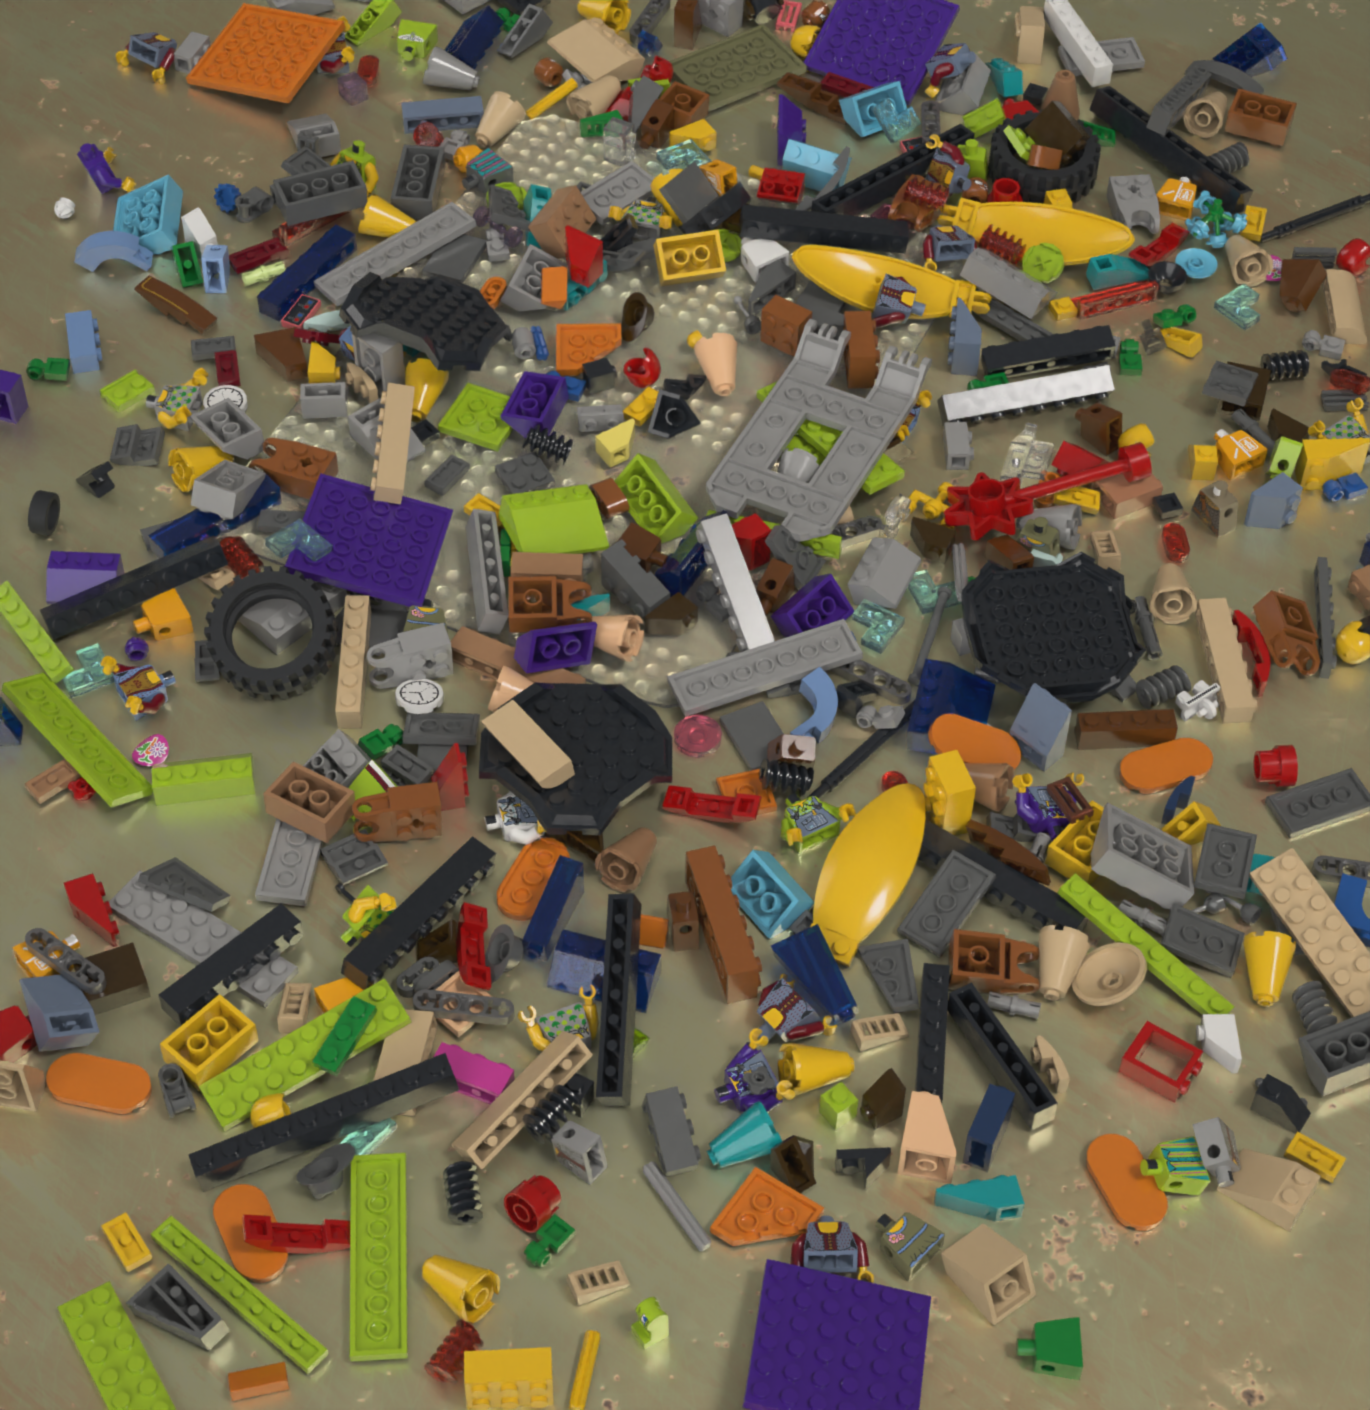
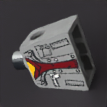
(579, 1150)
(1218, 1150)

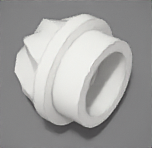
(64, 208)

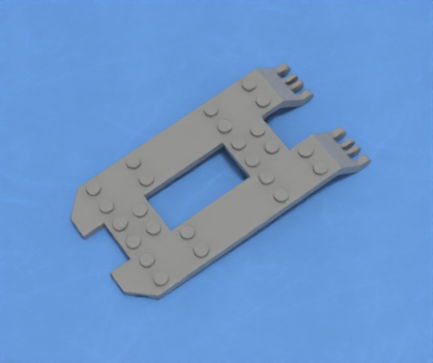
(802, 394)

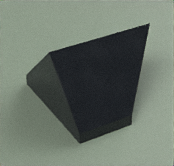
(671, 415)

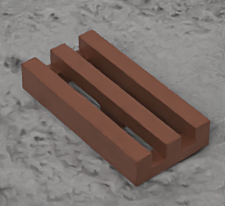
(1078, 814)

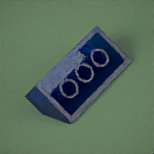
(475, 36)
(686, 563)
(580, 963)

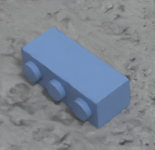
(83, 341)

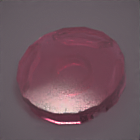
(697, 735)

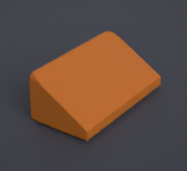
(554, 286)
(653, 931)
(258, 1381)

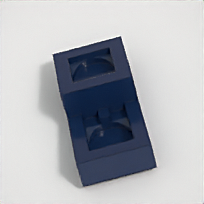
(1179, 799)

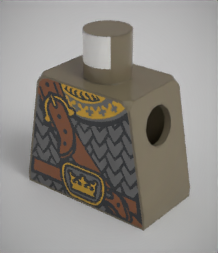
(1216, 508)

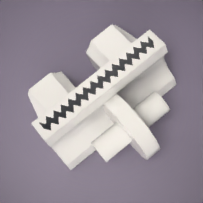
(1201, 704)

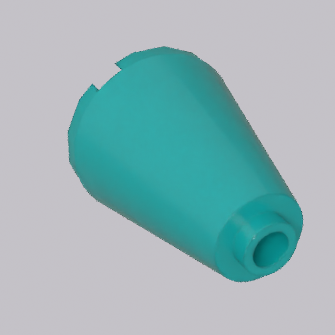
(745, 1138)

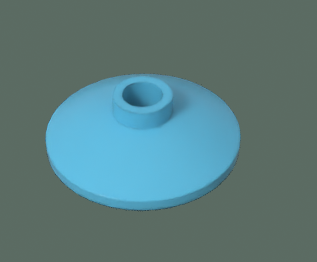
(1197, 262)

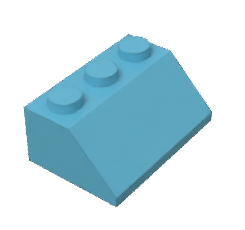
(858, 110)
(813, 162)
(769, 893)

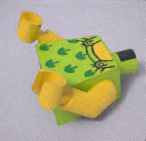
(364, 162)
(366, 914)

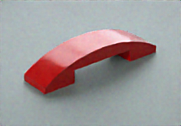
(1161, 248)
(1258, 648)
(711, 807)
(470, 946)
(296, 1238)

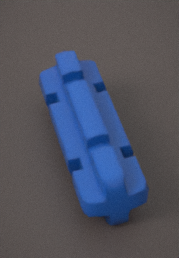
(540, 344)

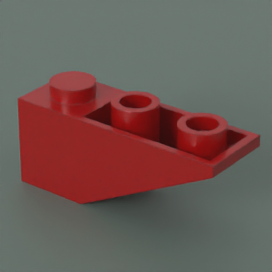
(451, 779)
(88, 907)

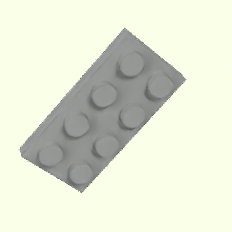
(1122, 52)
(618, 190)
(288, 866)

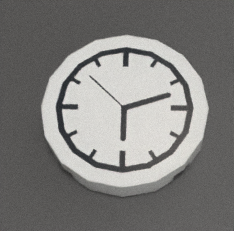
(223, 392)
(419, 696)

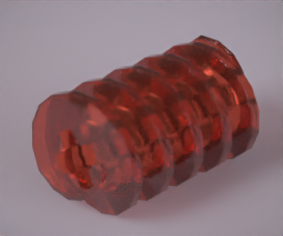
(424, 131)
(926, 193)
(1002, 245)
(240, 556)
(451, 1352)

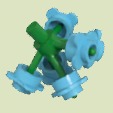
(1221, 220)

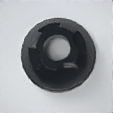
(1168, 273)

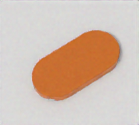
(973, 740)
(1165, 765)
(528, 877)
(99, 1083)
(1130, 1195)
(247, 1260)

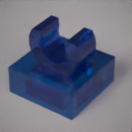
(650, 41)

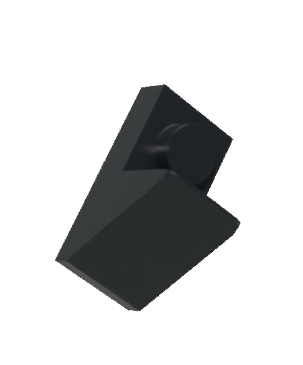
(620, 234)
(97, 480)
(853, 696)
(867, 1160)

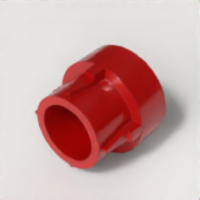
(1005, 191)
(1276, 766)
(532, 1203)

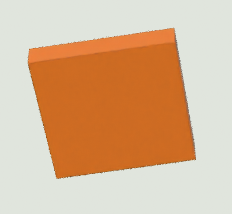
(747, 783)

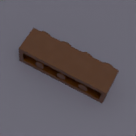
(1124, 729)

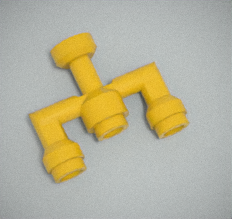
(932, 506)

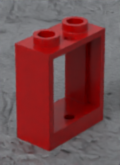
(1153, 1079)

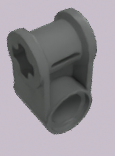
(253, 204)
(176, 1093)

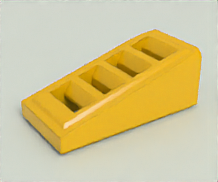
(1183, 341)

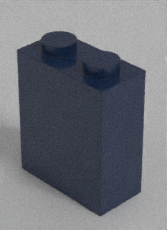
(988, 1127)

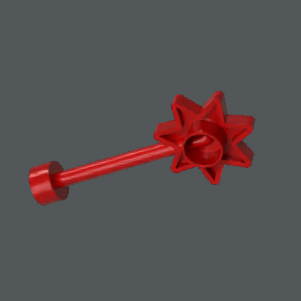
(995, 504)

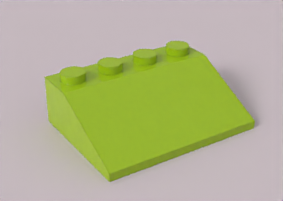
(554, 521)

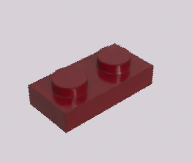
(227, 368)

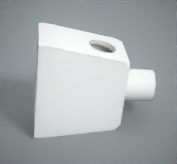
(759, 253)

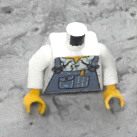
(515, 820)

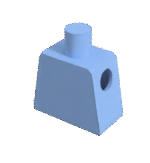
(214, 261)

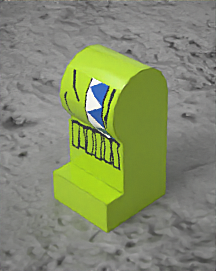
(651, 1323)

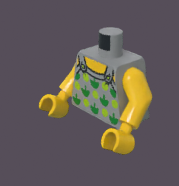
(648, 217)
(179, 402)
(1346, 428)
(574, 1019)

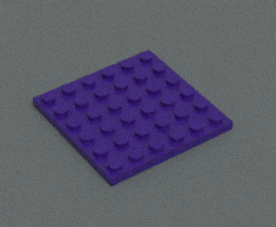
(882, 41)
(375, 544)
(835, 1343)

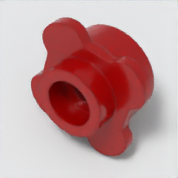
(80, 793)

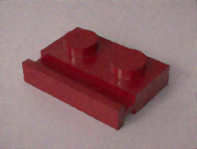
(321, 338)

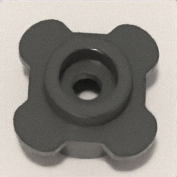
(759, 1087)

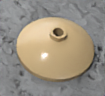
(1109, 974)

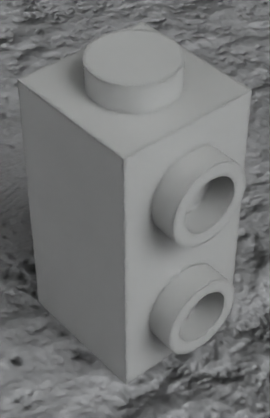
(191, 51)
(957, 446)

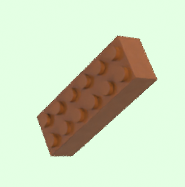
(723, 925)

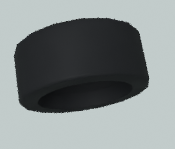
(44, 512)

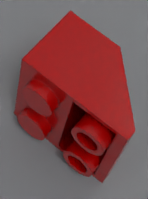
(781, 186)
(751, 537)

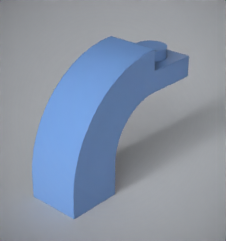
(112, 245)
(822, 695)

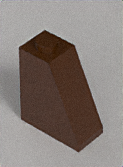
(686, 23)
(1300, 282)
(283, 353)
(1008, 553)

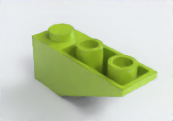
(373, 20)

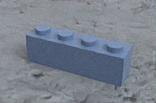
(443, 113)

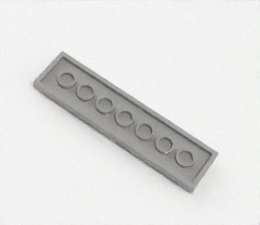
(397, 251)
(764, 667)
(194, 934)

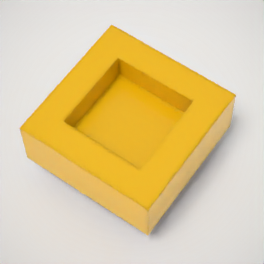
(1063, 308)

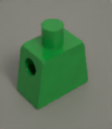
(1055, 1348)

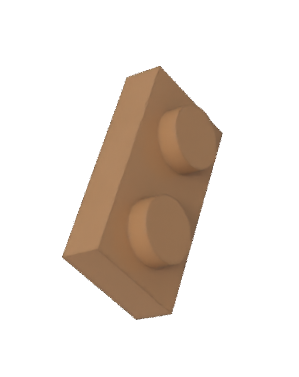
(52, 781)

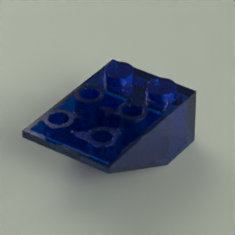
(1254, 52)

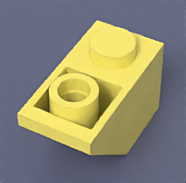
(616, 443)

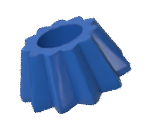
(226, 196)

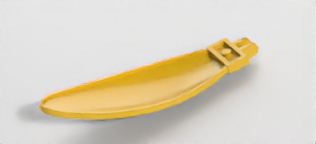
(1071, 230)
(851, 274)
(869, 868)

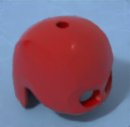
(661, 72)
(1353, 257)
(643, 371)

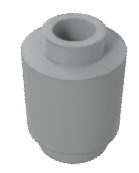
(523, 343)

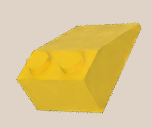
(1328, 460)

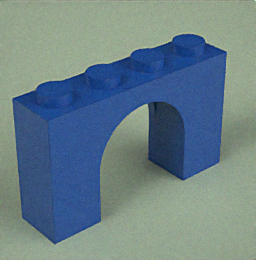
(1349, 903)

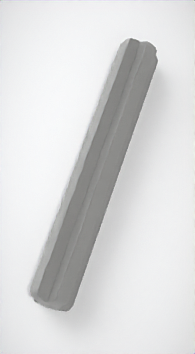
(960, 568)
(677, 1206)

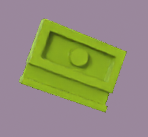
(985, 118)
(127, 391)

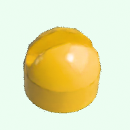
(693, 338)

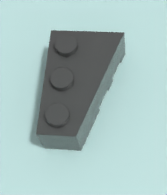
(629, 581)
(671, 1131)
(178, 1309)

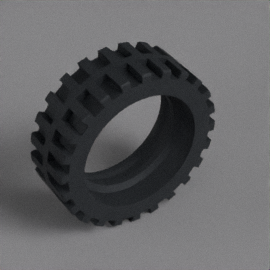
(1035, 182)
(253, 590)

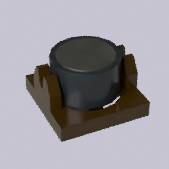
(761, 10)

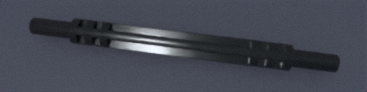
(1316, 217)
(860, 755)

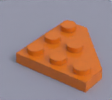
(584, 344)
(764, 1211)

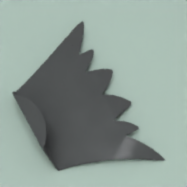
(385, 621)

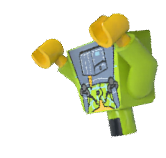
(812, 821)

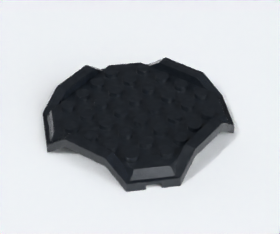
(428, 314)
(1052, 628)
(613, 745)

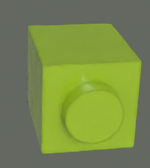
(838, 1106)

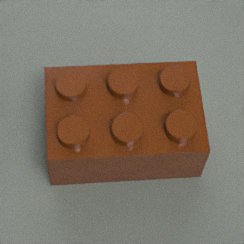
(1260, 117)
(860, 351)

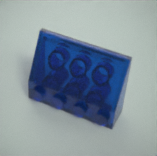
(943, 691)

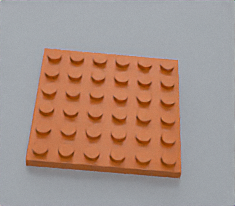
(266, 52)

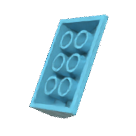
(151, 214)

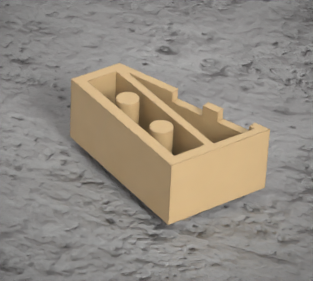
(1030, 34)

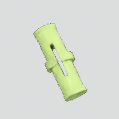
(263, 273)

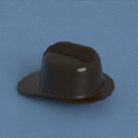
(636, 317)

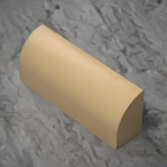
(1343, 307)
(529, 745)
(408, 1046)

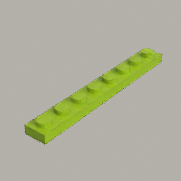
(1158, 959)
(240, 1294)

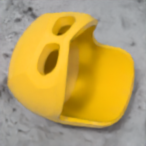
(803, 39)
(1136, 434)
(1353, 645)
(268, 1109)

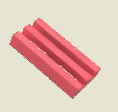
(787, 24)

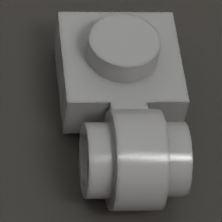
(457, 139)
(495, 246)
(1329, 346)
(886, 717)

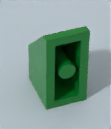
(186, 264)

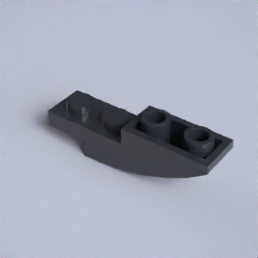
(717, 210)

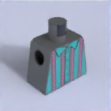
(487, 170)

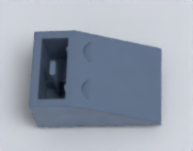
(965, 342)
(1041, 728)
(58, 1013)

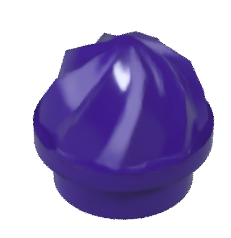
(136, 649)

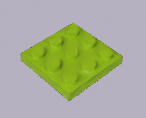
(477, 417)

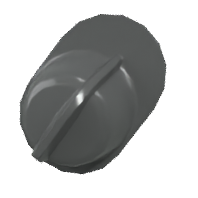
(503, 951)
(326, 1170)

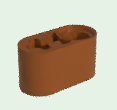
(1045, 157)
(609, 498)

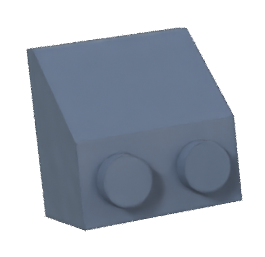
(1274, 503)

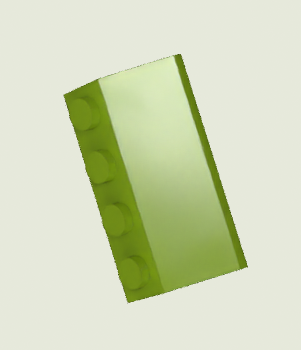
(654, 499)
(203, 779)

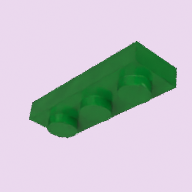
(344, 1036)

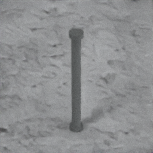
(944, 593)

